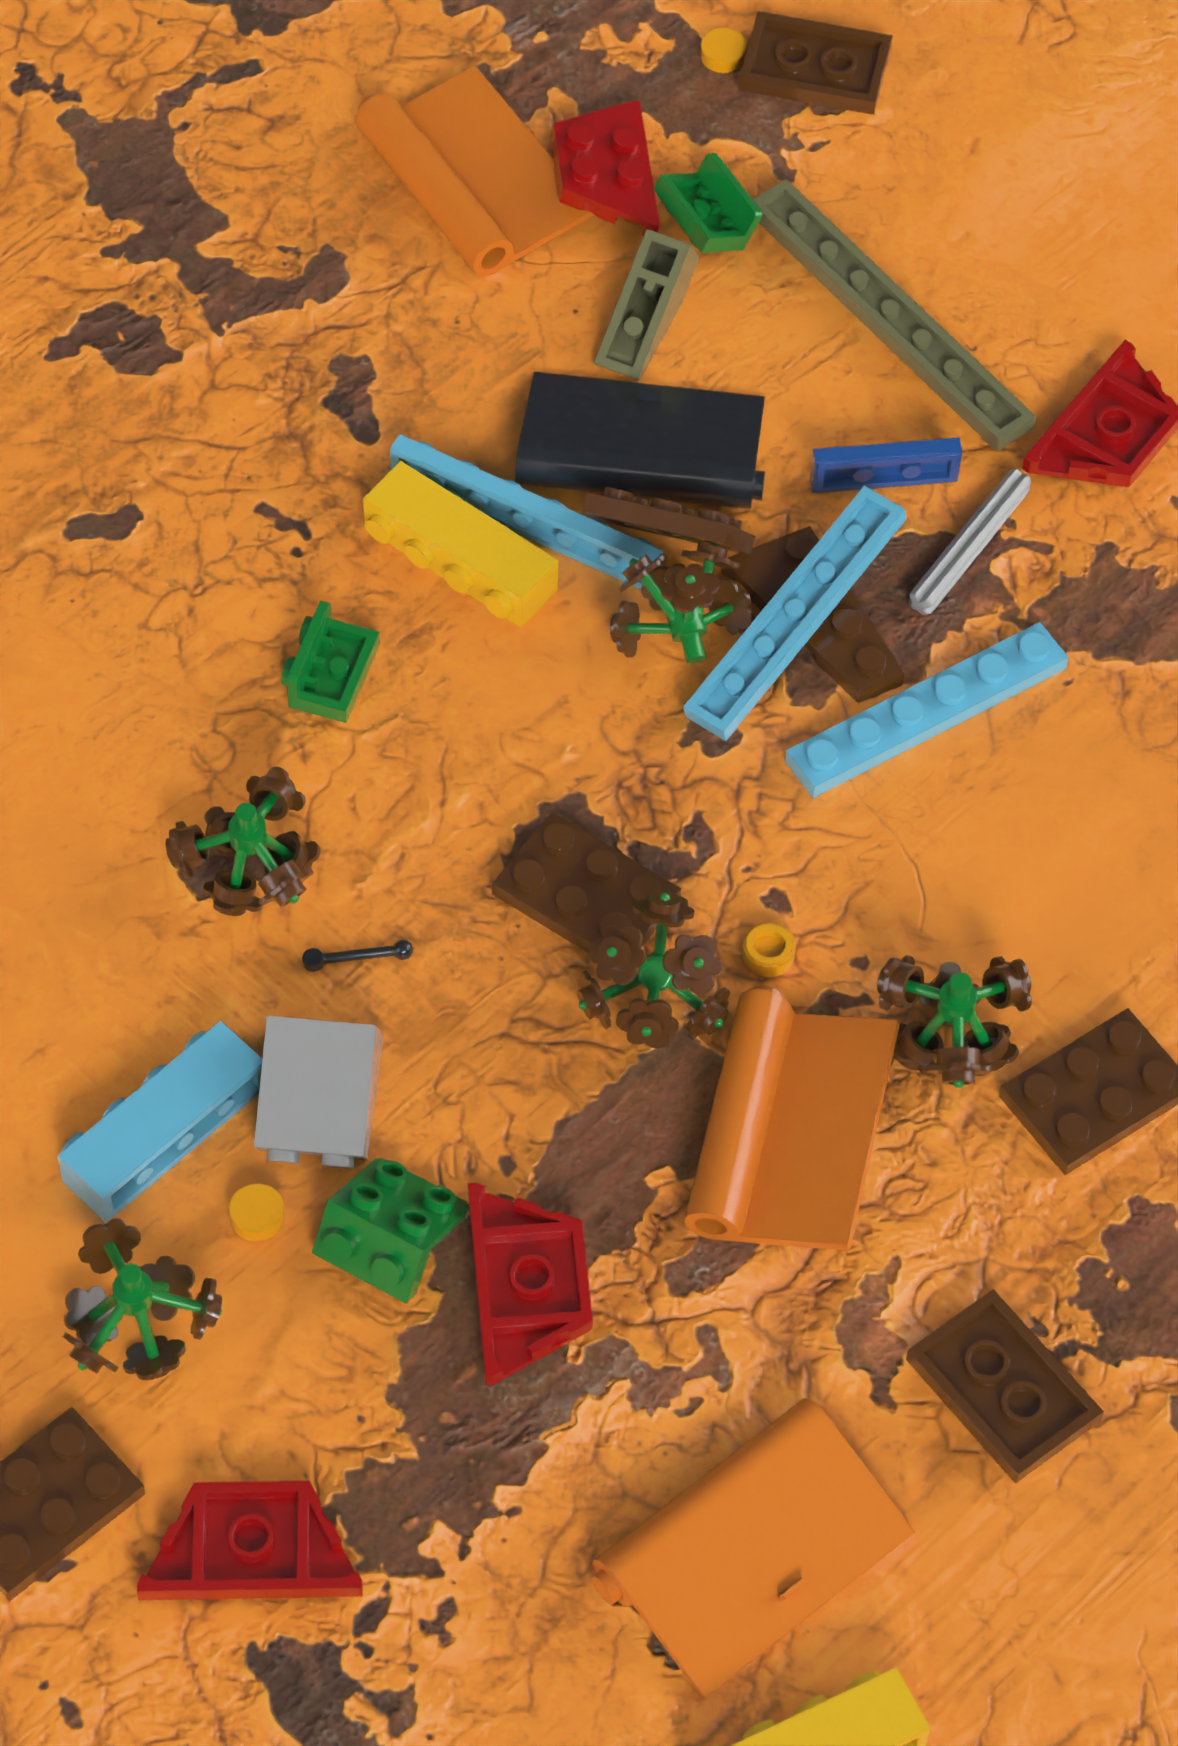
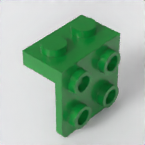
(387, 1226)

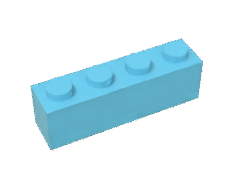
(161, 1121)

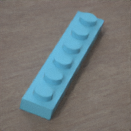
(526, 513)
(794, 613)
(926, 709)

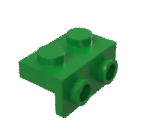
(710, 206)
(329, 665)

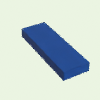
(885, 465)

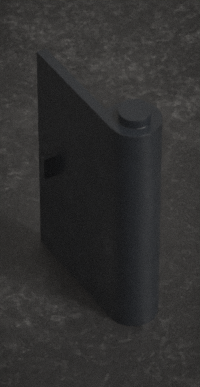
(641, 440)

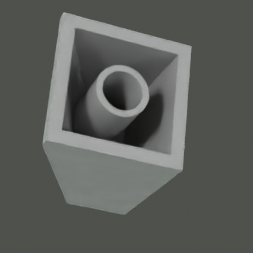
(317, 1090)

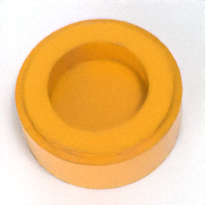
(723, 50)
(768, 949)
(257, 1212)

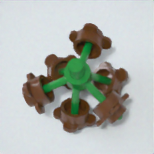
(243, 834)
(954, 999)

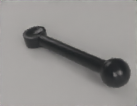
(314, 959)

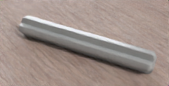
(969, 542)

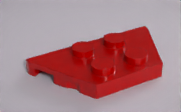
(606, 165)
(1108, 427)
(527, 1281)
(250, 1545)

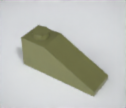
(647, 304)

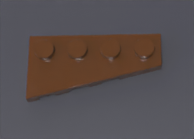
(845, 641)

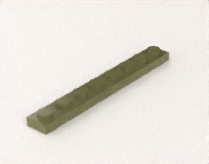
(893, 316)

